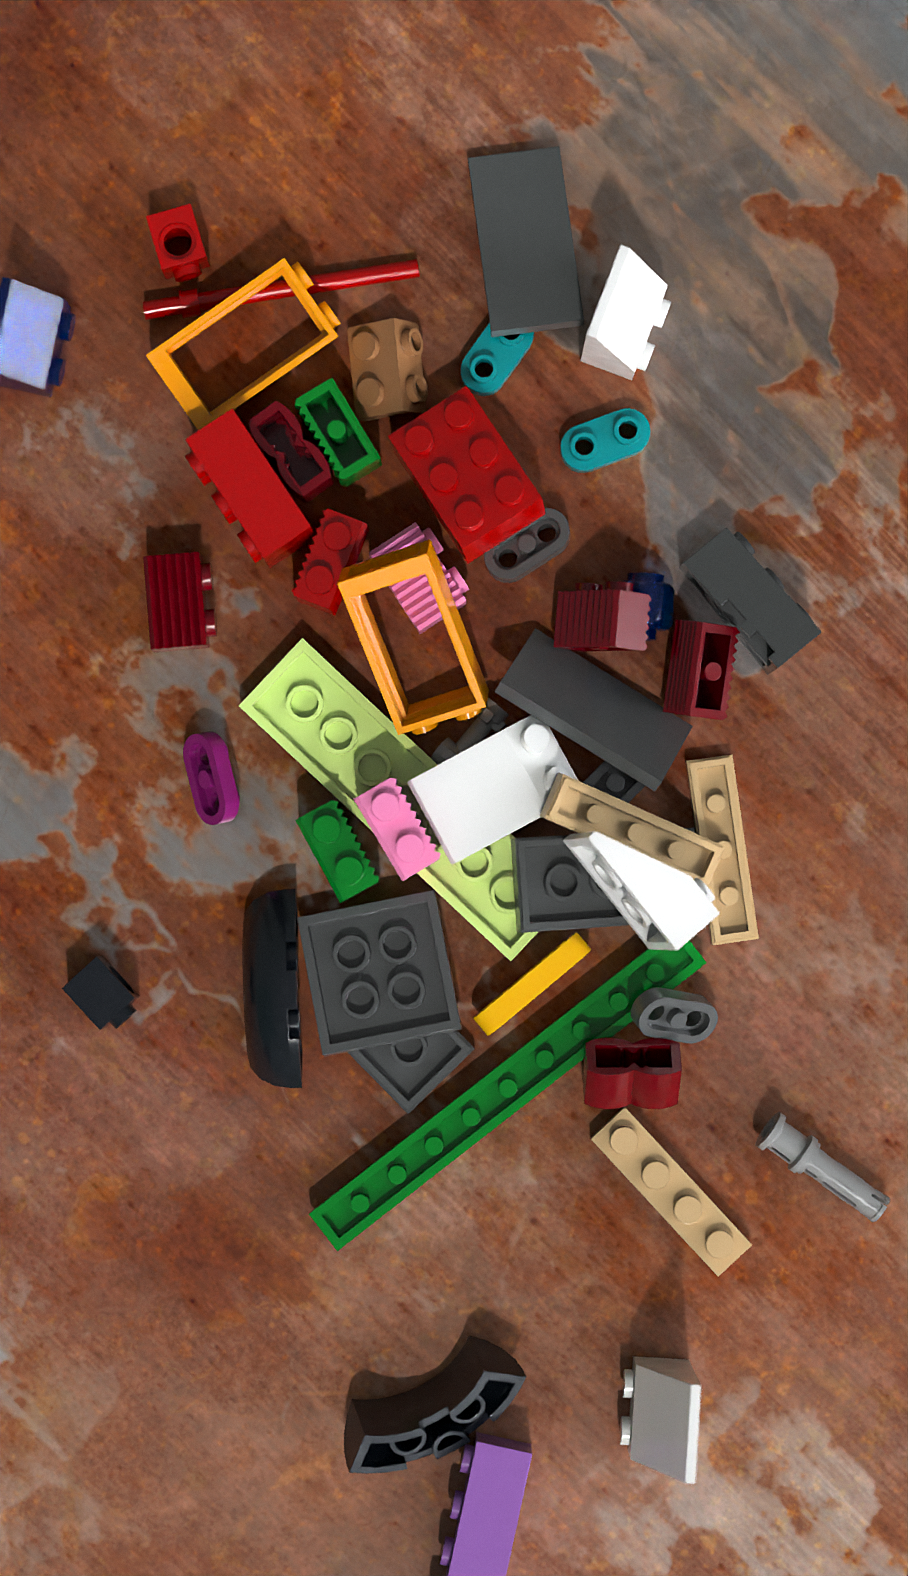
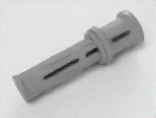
(805, 1156)

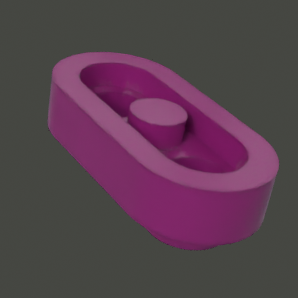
(211, 778)

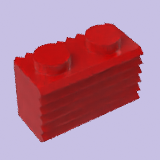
(334, 548)

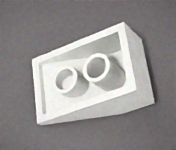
(625, 317)
(491, 787)
(651, 896)
(662, 1416)

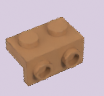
(387, 369)

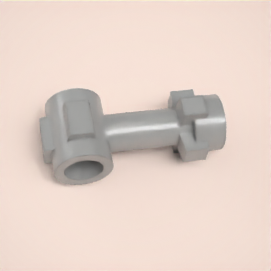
(489, 718)

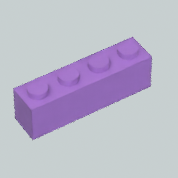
(487, 1507)

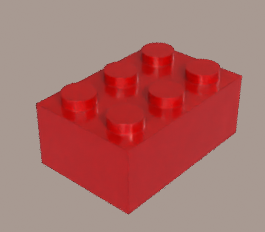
(467, 474)
(248, 490)

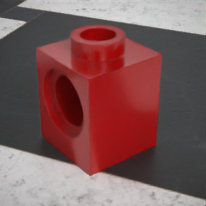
(175, 223)

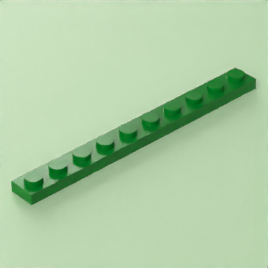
(498, 1094)

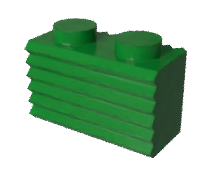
(337, 432)
(337, 850)

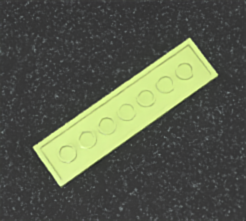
(355, 748)

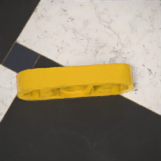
(532, 983)

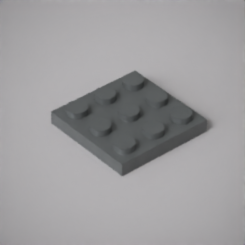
(379, 973)

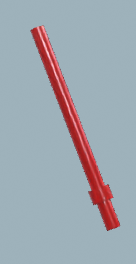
(191, 303)

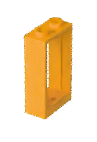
(182, 388)
(388, 570)

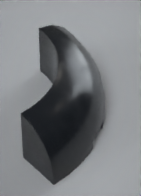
(272, 988)
(435, 1415)

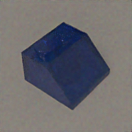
(32, 337)

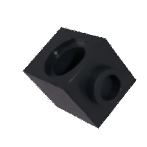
(102, 994)

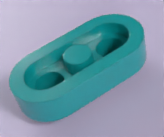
(498, 352)
(605, 440)

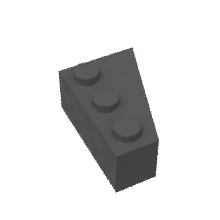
(750, 599)

